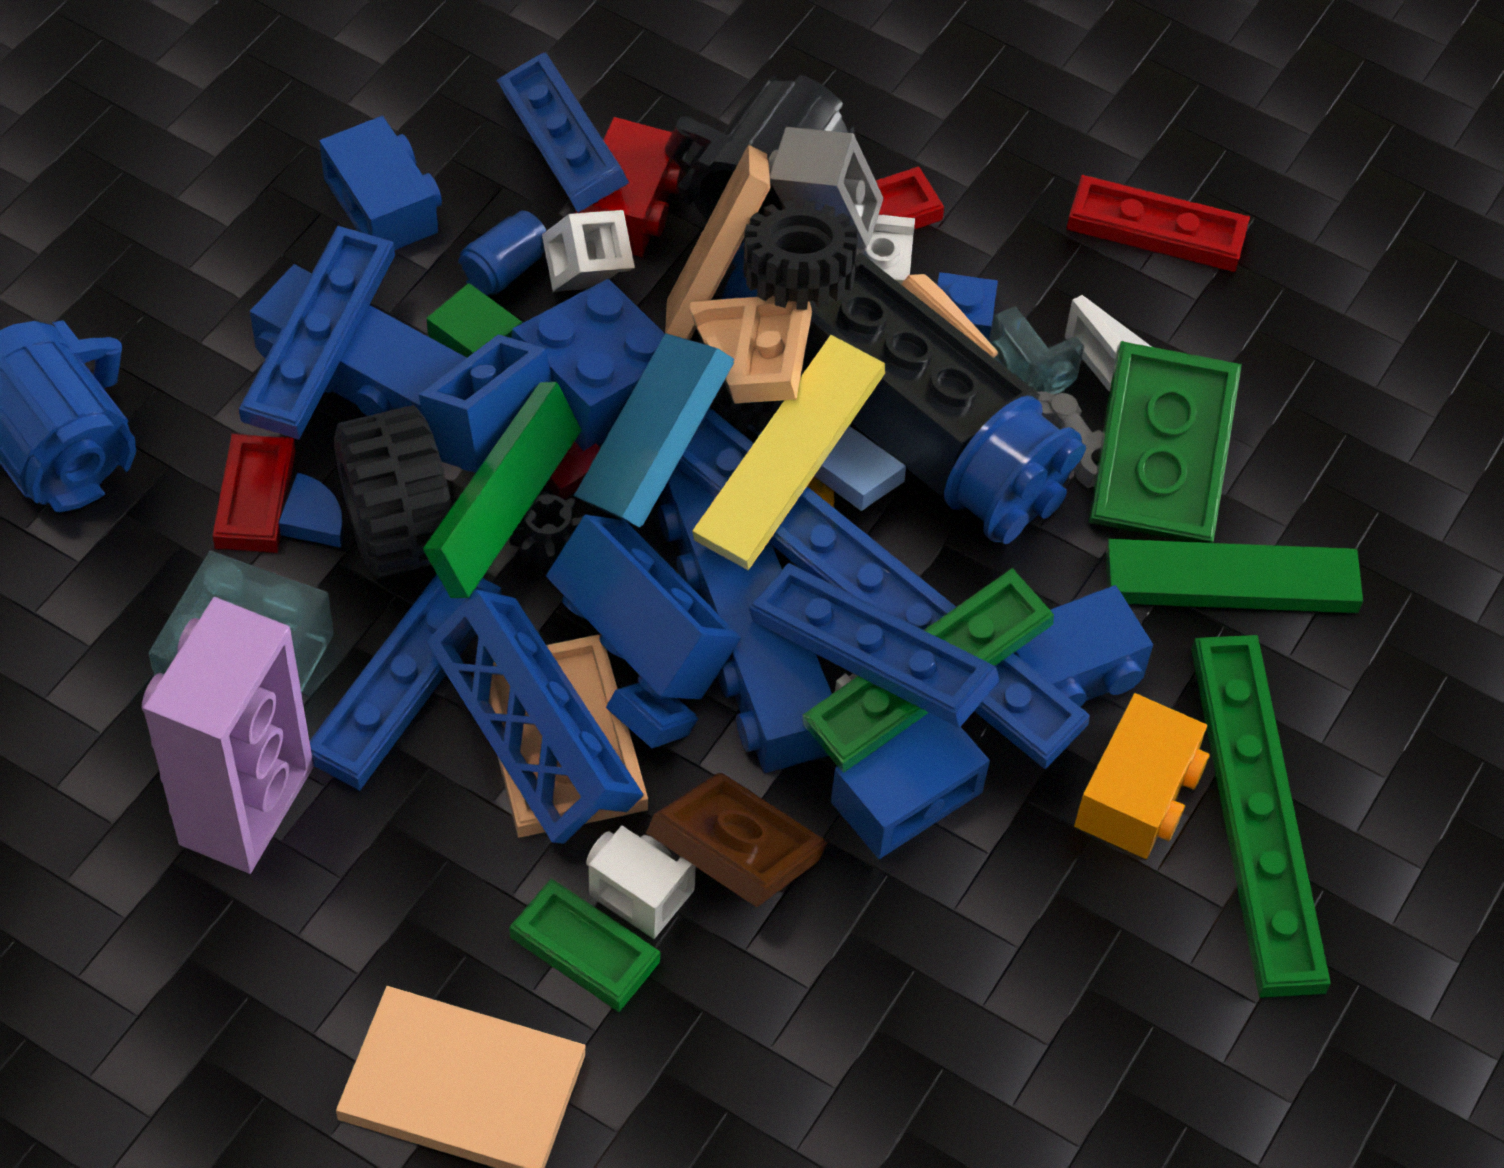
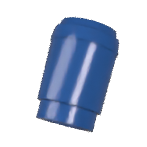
(503, 253)

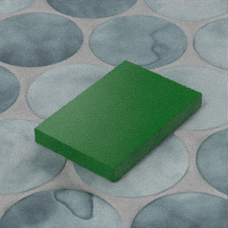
(1165, 443)

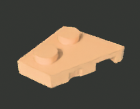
(763, 341)

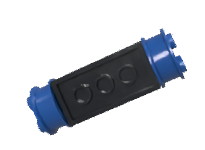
(945, 404)

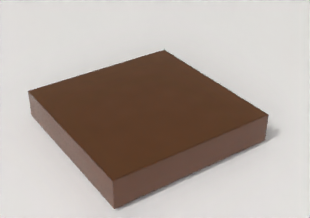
(737, 838)

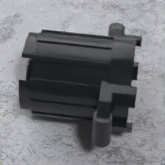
(757, 124)

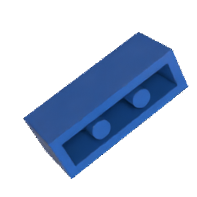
(642, 609)

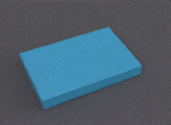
(654, 428)

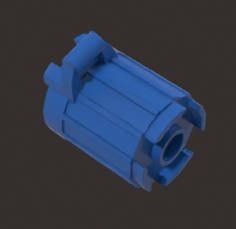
(55, 416)

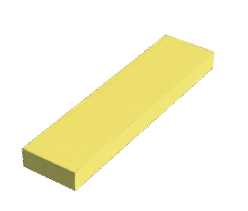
(788, 453)

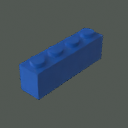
(383, 362)

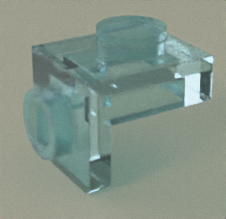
(1030, 359)

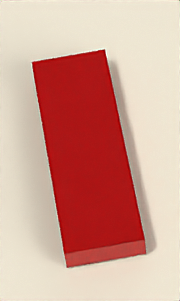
(1158, 223)

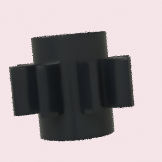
(545, 530)

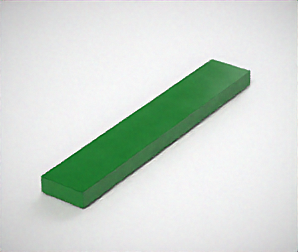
(1260, 818)

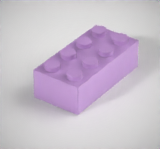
(229, 733)

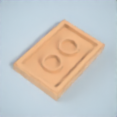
(718, 241)
(590, 673)
(461, 1082)

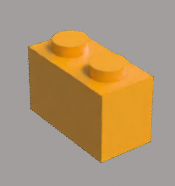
(1141, 776)

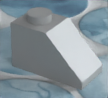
(830, 171)

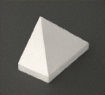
(1099, 336)

